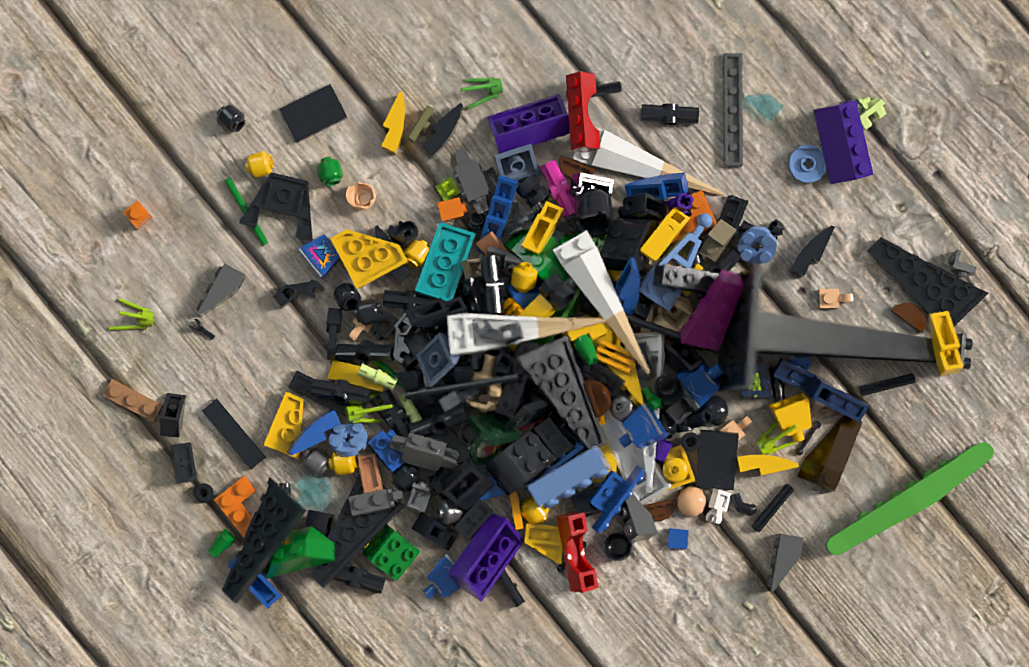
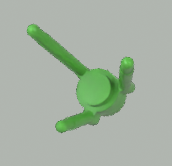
(492, 86)

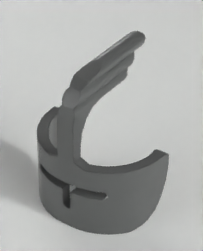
(511, 228)

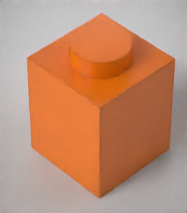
(451, 210)
(137, 214)

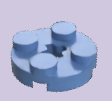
(799, 171)
(749, 252)
(354, 432)

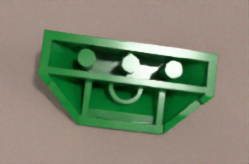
(545, 263)
(300, 551)

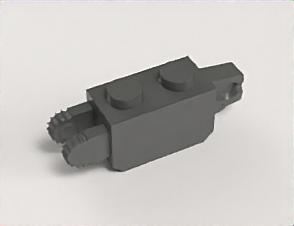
(473, 182)
(424, 452)

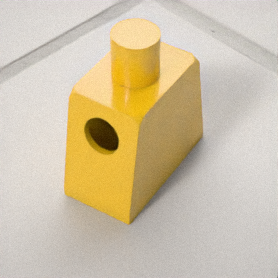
(791, 412)

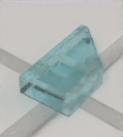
(765, 104)

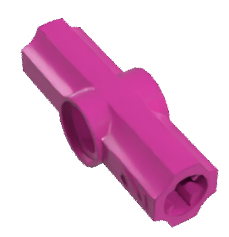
(559, 187)

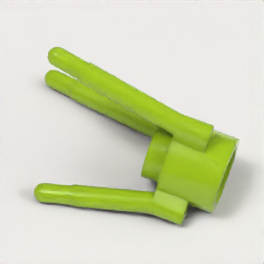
(145, 317)
(355, 412)
(766, 444)

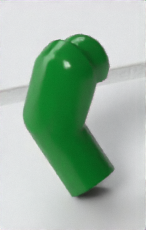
(653, 402)

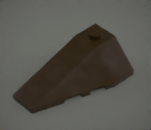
(828, 459)

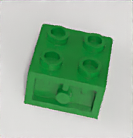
(391, 552)

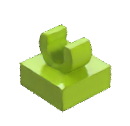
(448, 189)

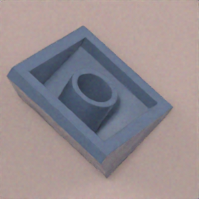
(517, 163)
(436, 359)

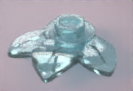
(313, 494)

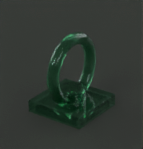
(491, 431)

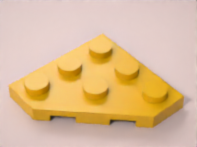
(367, 256)

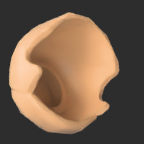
(360, 196)
(691, 501)

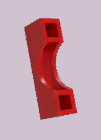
(583, 134)
(580, 573)

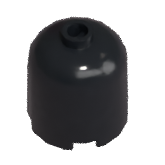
(594, 213)

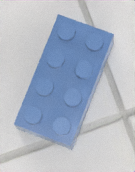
(570, 477)

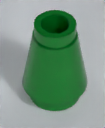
(586, 349)
(221, 542)

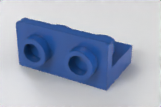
(381, 446)

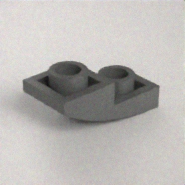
(505, 259)

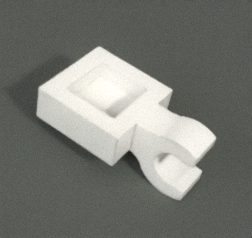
(719, 503)

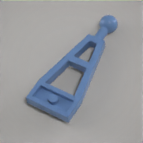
(664, 296)

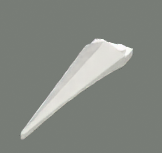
(656, 348)
(629, 458)

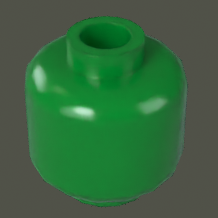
(329, 171)

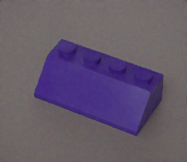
(530, 124)
(843, 141)
(486, 556)

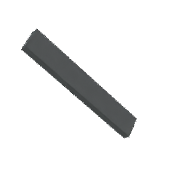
(732, 110)

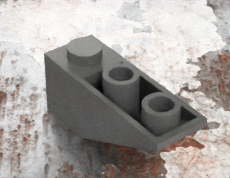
(224, 287)
(636, 520)
(787, 554)

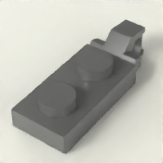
(374, 501)

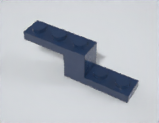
(820, 389)

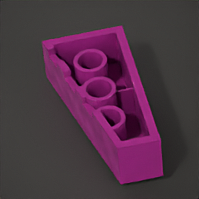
(711, 318)

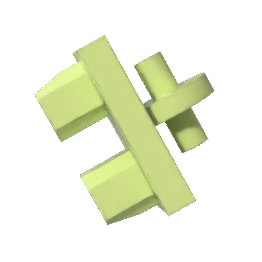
(868, 107)

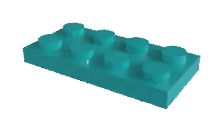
(443, 263)

